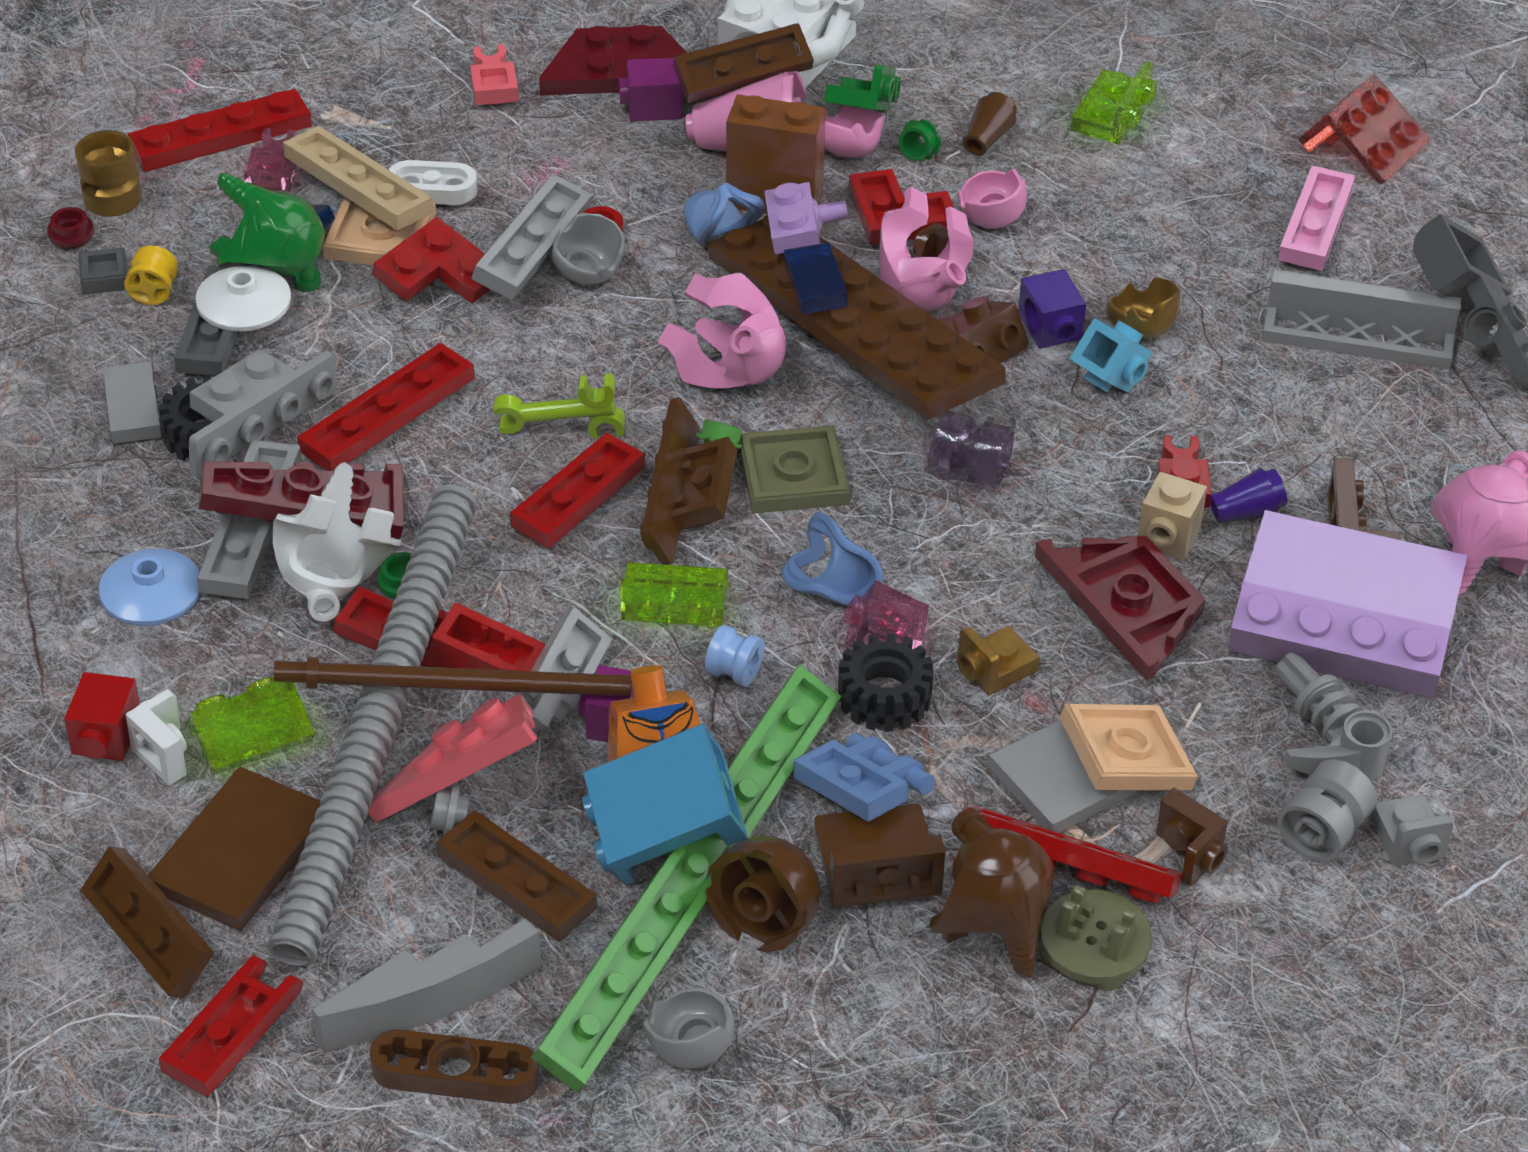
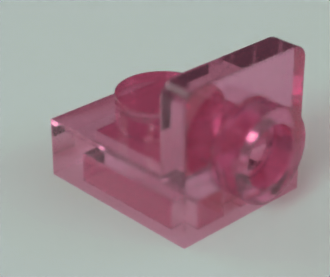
(885, 612)

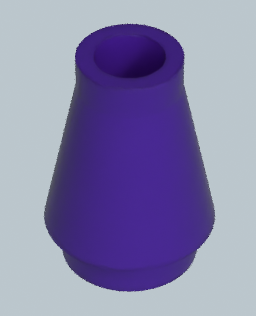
(1249, 496)

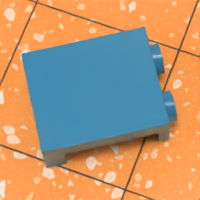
(661, 801)

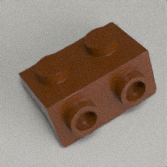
(990, 327)

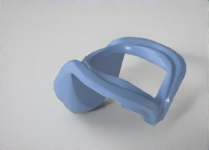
(714, 213)
(849, 568)

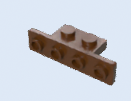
(687, 483)

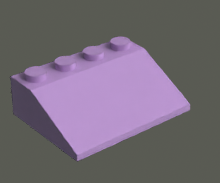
(1348, 603)

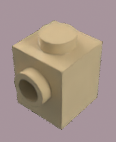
(1173, 514)

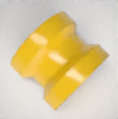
(151, 275)

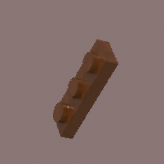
(742, 62)
(517, 875)
(147, 922)

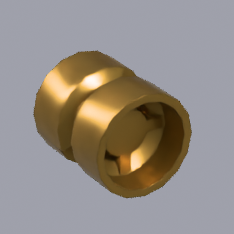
(108, 173)

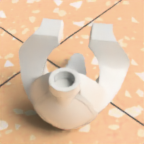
(327, 553)

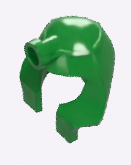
(275, 233)

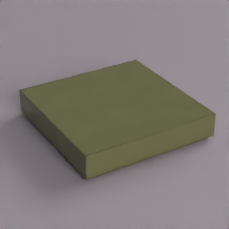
(793, 469)

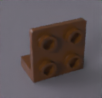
(880, 857)

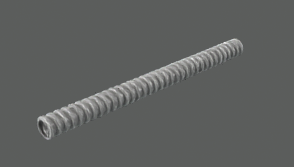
(371, 732)

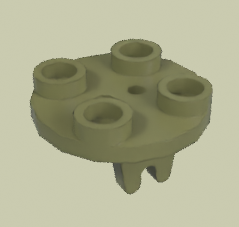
(1117, 949)

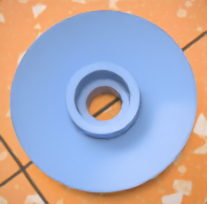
(149, 587)

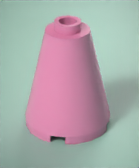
(709, 117)

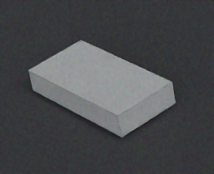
(131, 402)

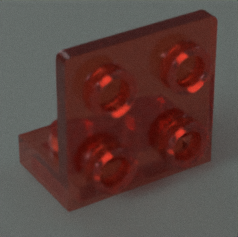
(1372, 128)

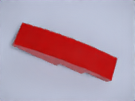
(457, 641)

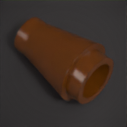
(990, 121)

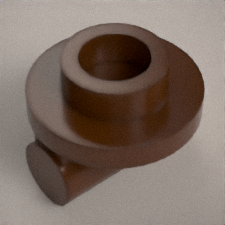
(931, 241)

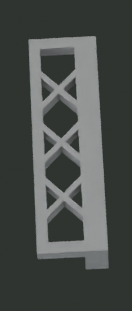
(1361, 312)

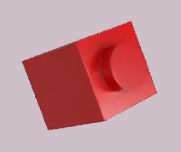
(98, 716)

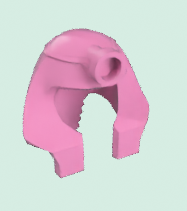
(923, 280)
(748, 350)
(1487, 515)

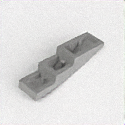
(415, 993)

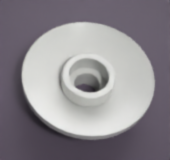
(243, 298)

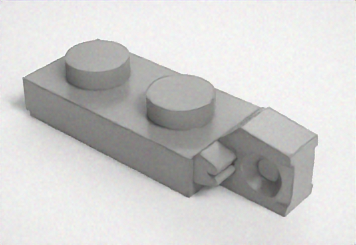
(571, 648)

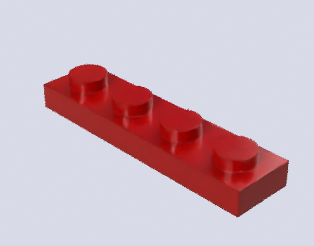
(219, 129)
(386, 407)
(1095, 862)

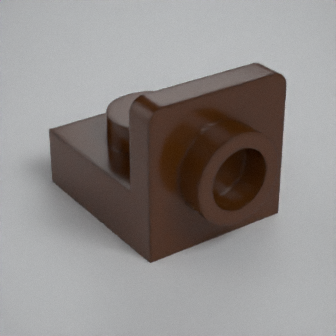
(1195, 831)

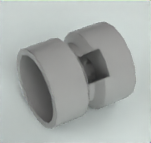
(1327, 810)

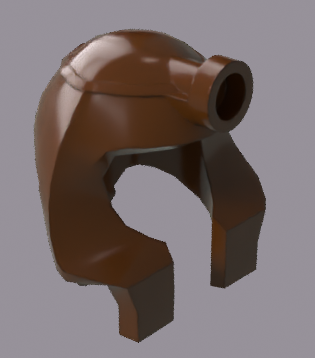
(997, 888)

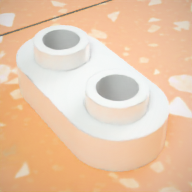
(443, 181)

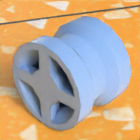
(734, 655)

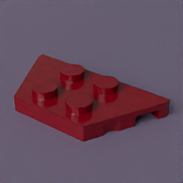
(599, 55)
(1128, 594)

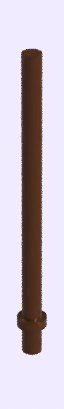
(318, 672)

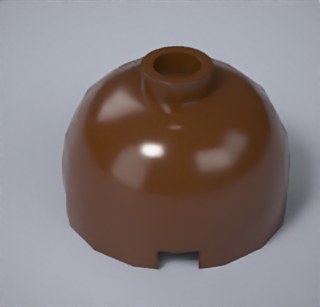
(764, 891)

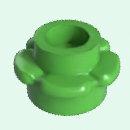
(716, 430)

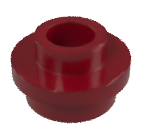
(70, 228)

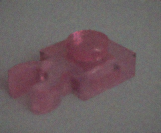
(268, 165)

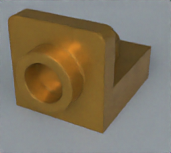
(995, 659)

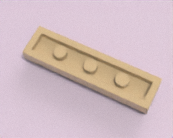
(358, 177)

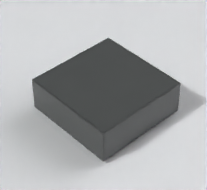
(102, 270)

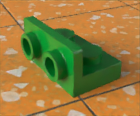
(866, 93)

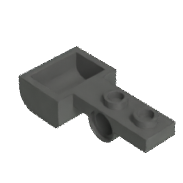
(1462, 267)

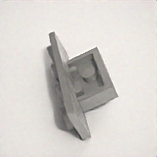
(253, 402)

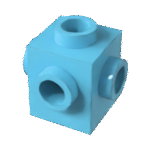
(1112, 355)

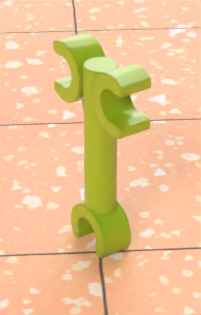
(591, 403)

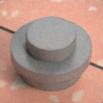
(448, 809)

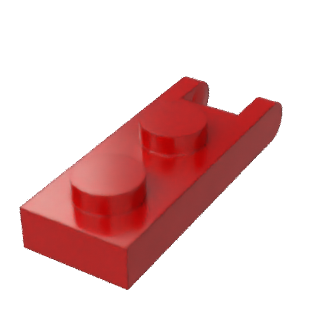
(227, 1028)

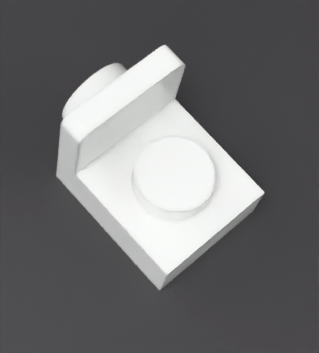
(156, 736)

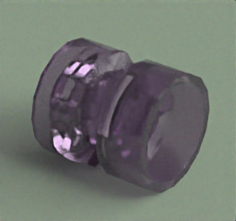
(973, 449)

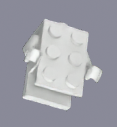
(822, 27)

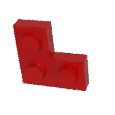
(880, 192)
(428, 255)

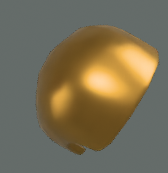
(1147, 310)

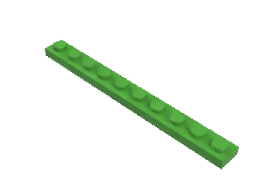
(678, 889)

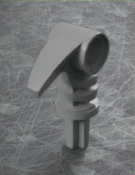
(1353, 734)

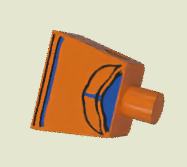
(649, 715)

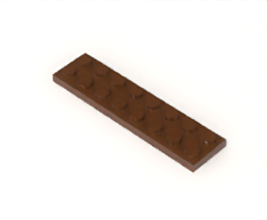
(876, 332)

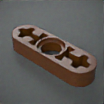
(468, 1085)

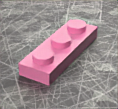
(1316, 218)

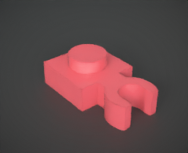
(493, 78)

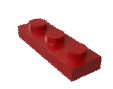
(577, 490)

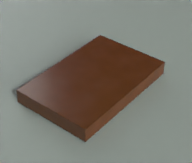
(237, 848)

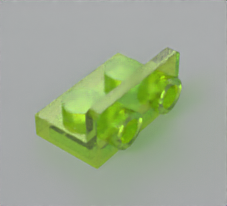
(1115, 104)
(674, 594)
(250, 724)

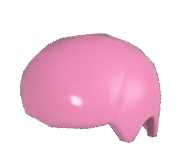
(853, 131)
(993, 198)

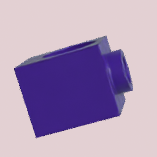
(1051, 308)

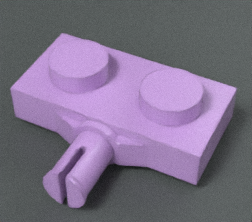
(797, 217)

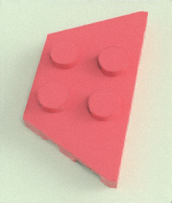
(458, 752)

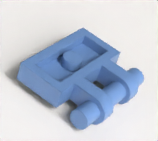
(862, 775)

